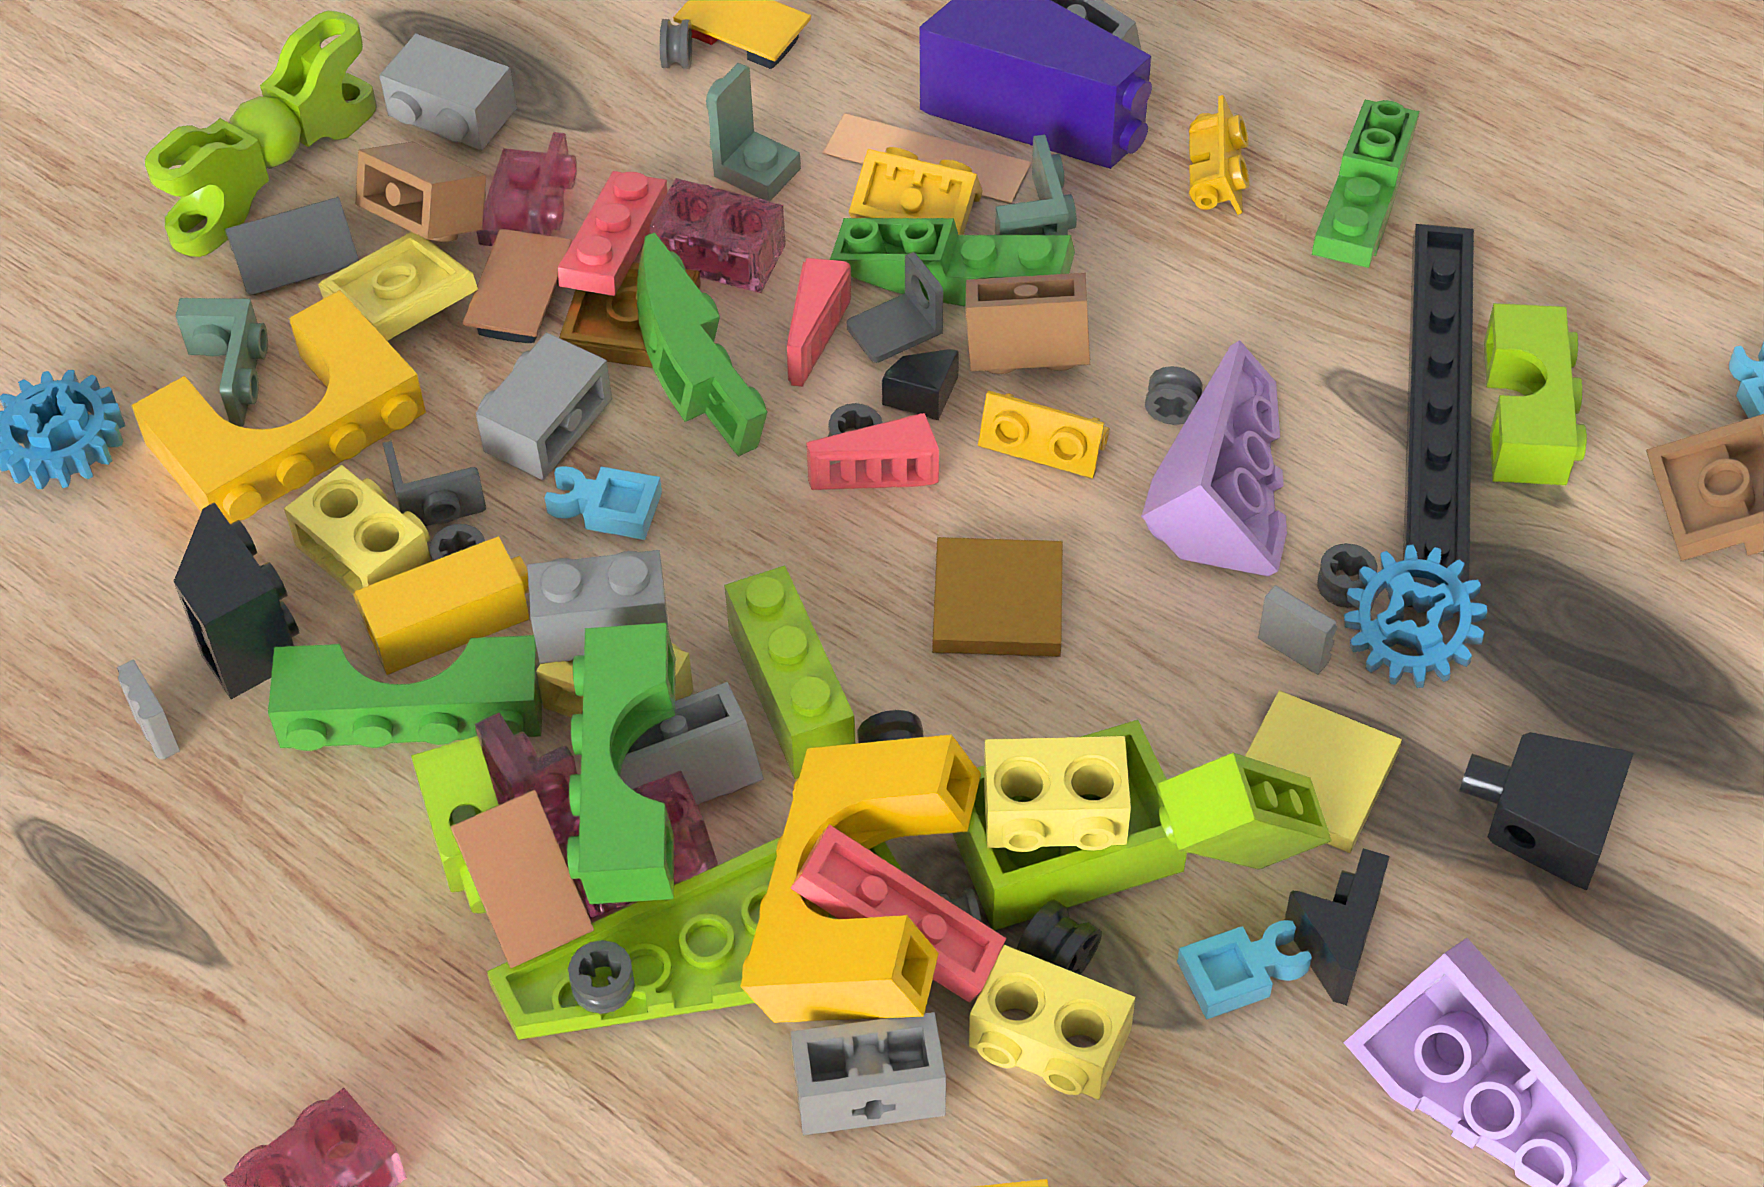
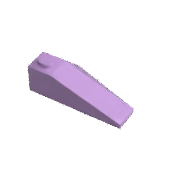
(1219, 476)
(1490, 1073)

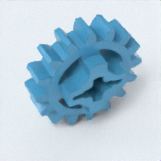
(57, 429)
(1402, 592)

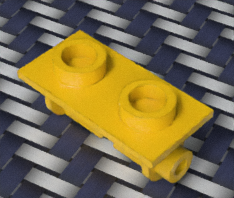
(1217, 159)
(1042, 434)

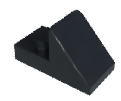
(1339, 928)

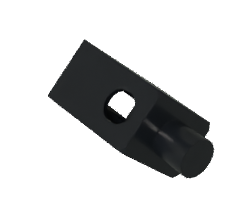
(1552, 802)

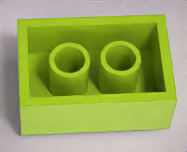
(1021, 883)

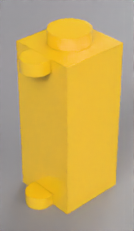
(444, 604)

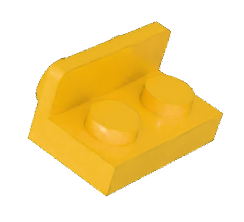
(903, 187)

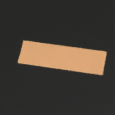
(997, 173)

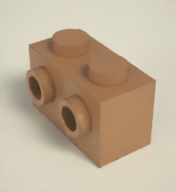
(420, 190)
(1027, 322)

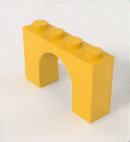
(246, 468)
(855, 967)

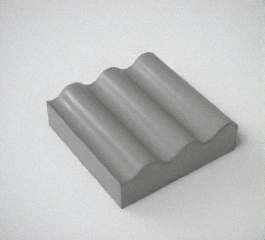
(1297, 630)
(147, 710)

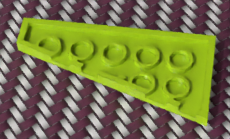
(681, 953)

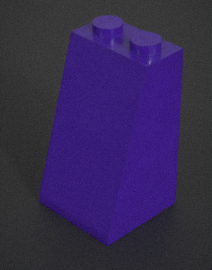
(1034, 73)

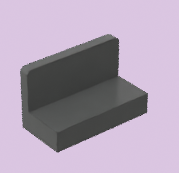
(292, 246)

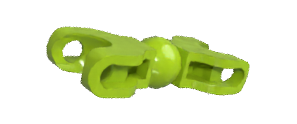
(230, 160)

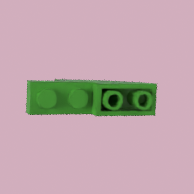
(1366, 183)
(879, 248)
(679, 339)

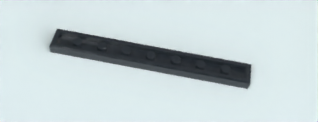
(1440, 396)

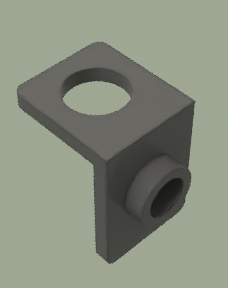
(904, 319)
(438, 497)

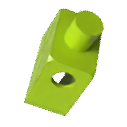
(453, 789)

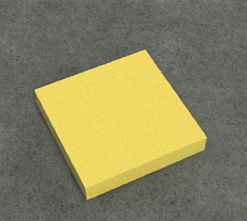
(402, 284)
(1337, 753)

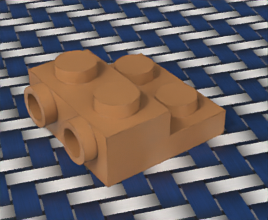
(1714, 488)

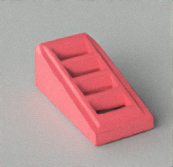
(818, 308)
(876, 456)

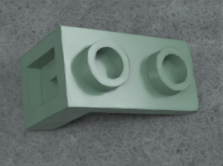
(739, 152)
(1052, 212)
(231, 330)

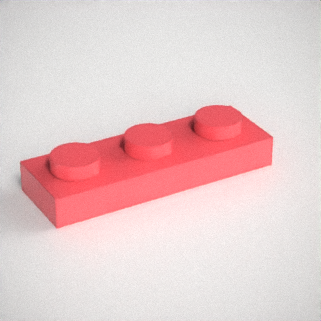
(612, 233)
(859, 884)

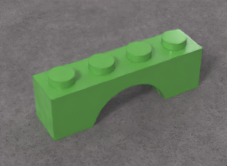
(327, 702)
(623, 836)

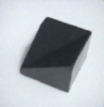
(921, 382)

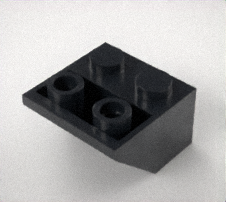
(232, 603)

